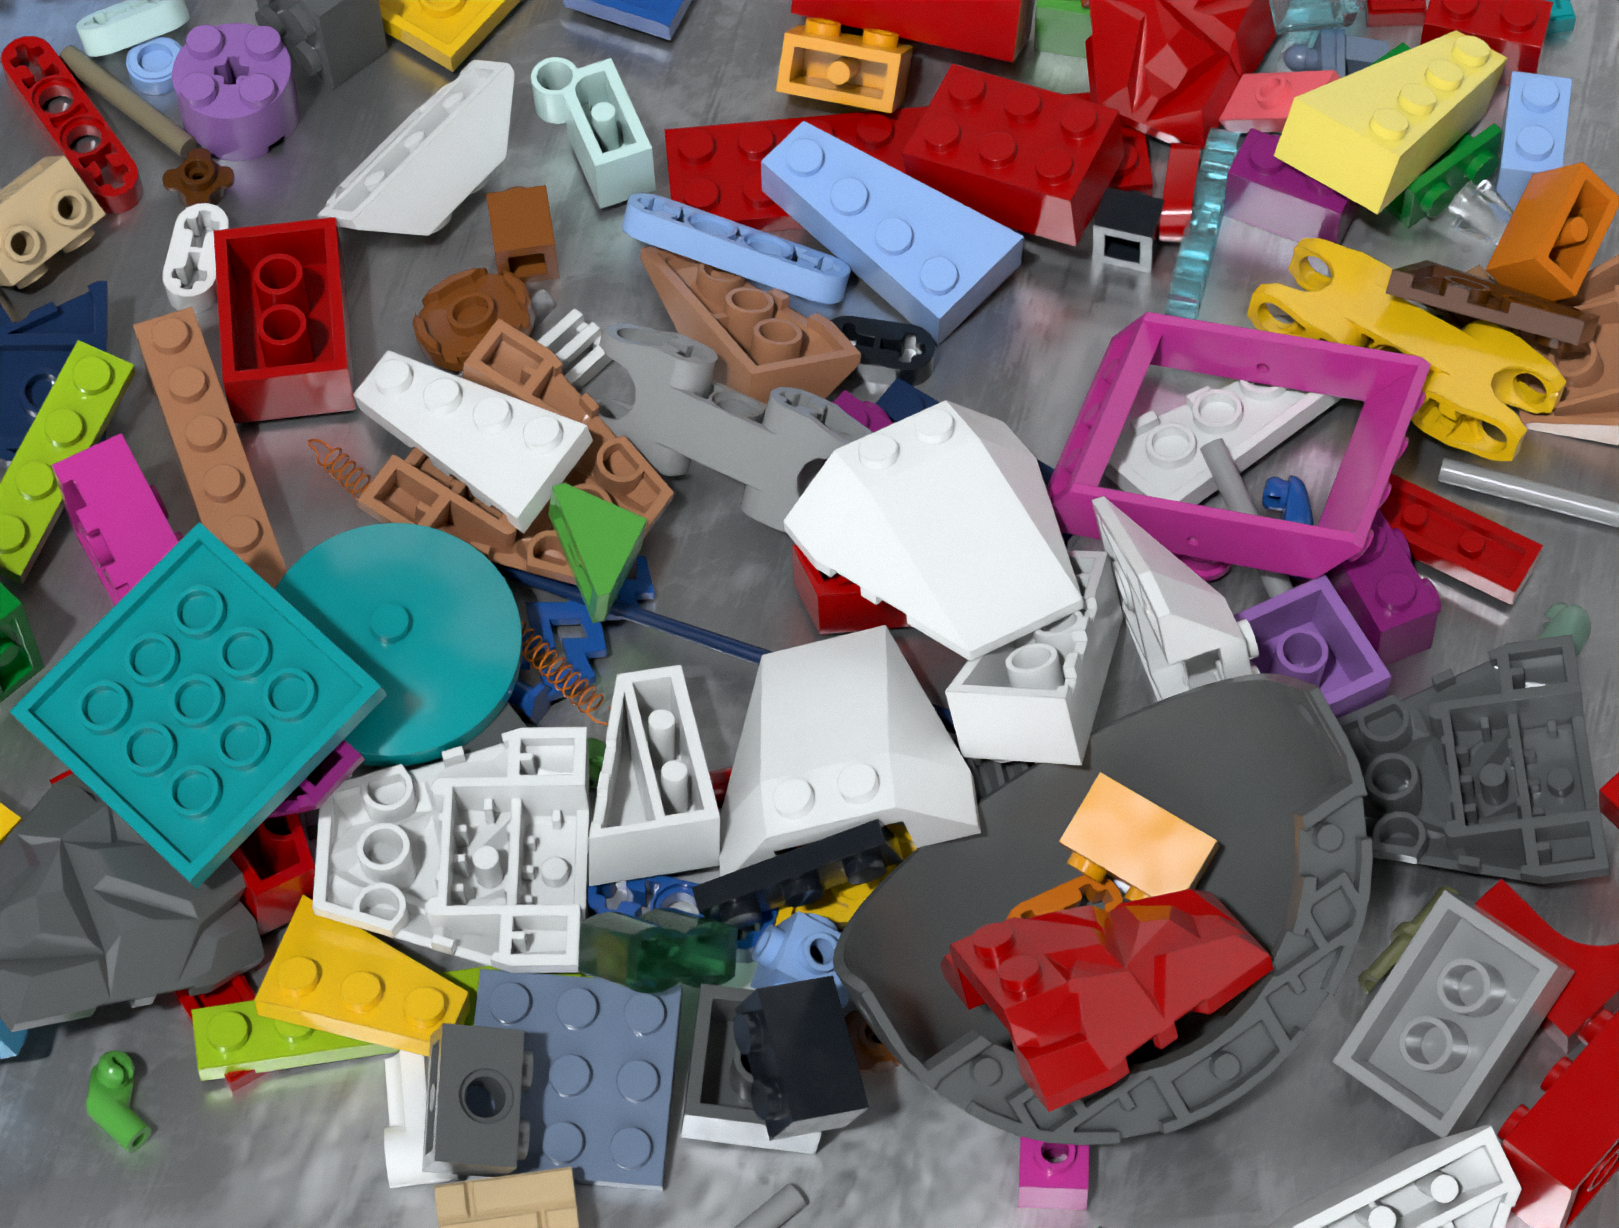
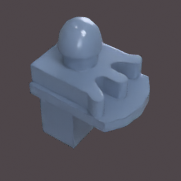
(1335, 52)

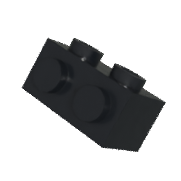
(800, 1058)

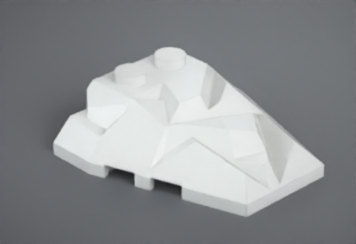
(467, 852)

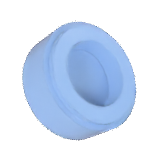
(152, 64)

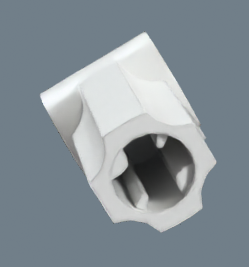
(405, 1134)

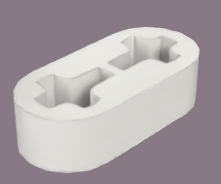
(185, 256)

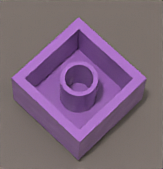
(1318, 641)

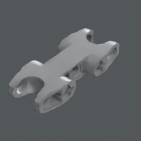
(690, 416)

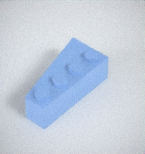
(893, 231)

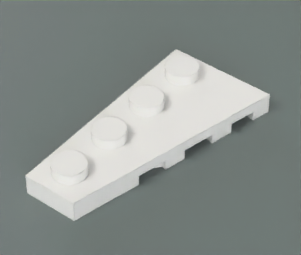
(484, 438)

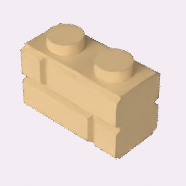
(510, 1201)

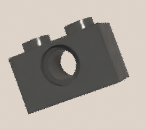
(453, 1135)

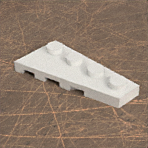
(1163, 452)

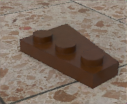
(1487, 300)

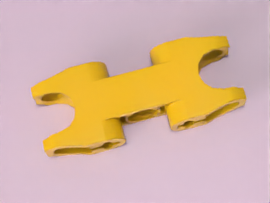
(1469, 369)

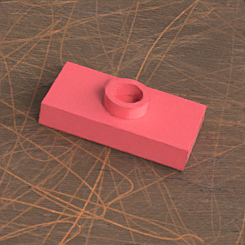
(1266, 98)

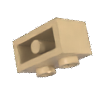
(39, 216)

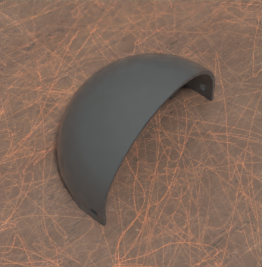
(1237, 759)

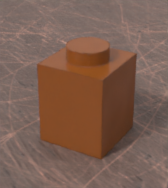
(523, 233)

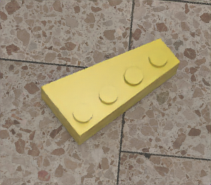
(1391, 119)

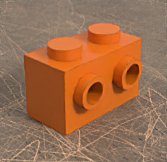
(1554, 232)

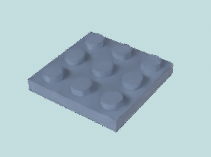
(597, 1073)

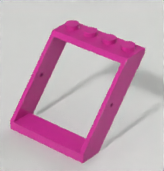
(1383, 379)

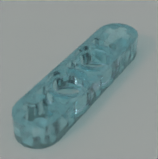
(1204, 227)

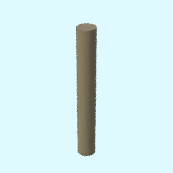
(128, 101)

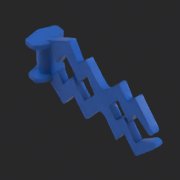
(543, 615)

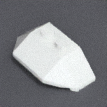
(431, 158)
(1431, 1185)

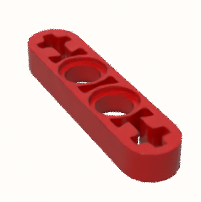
(76, 121)

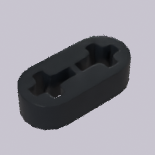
(883, 344)

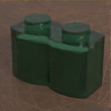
(657, 949)

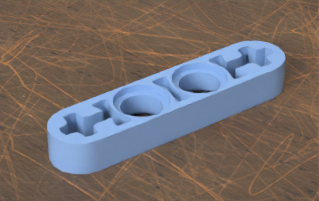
(736, 248)

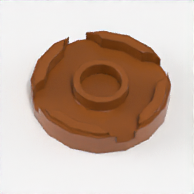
(464, 309)

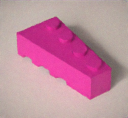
(115, 514)

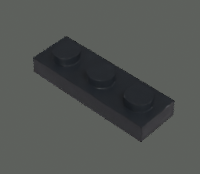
(799, 875)

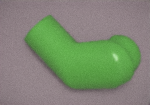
(110, 1101)

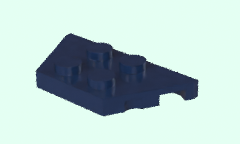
(35, 354)

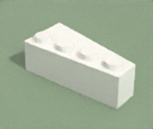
(1043, 689)

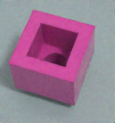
(1053, 1184)

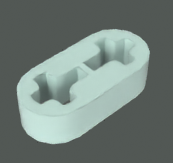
(129, 24)

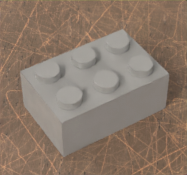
(1453, 1016)

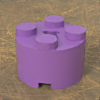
(236, 89)

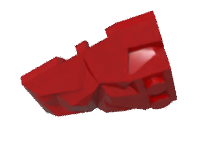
(1174, 60)
(1099, 984)

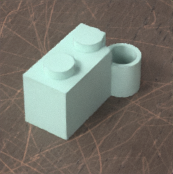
(599, 126)

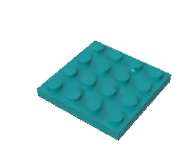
(198, 704)

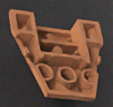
(608, 469)

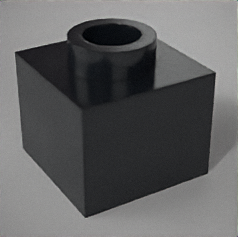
(1127, 229)

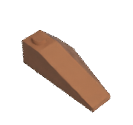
(752, 331)

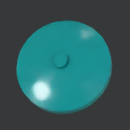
(424, 624)

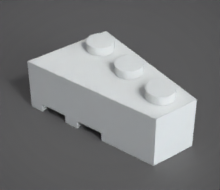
(654, 784)

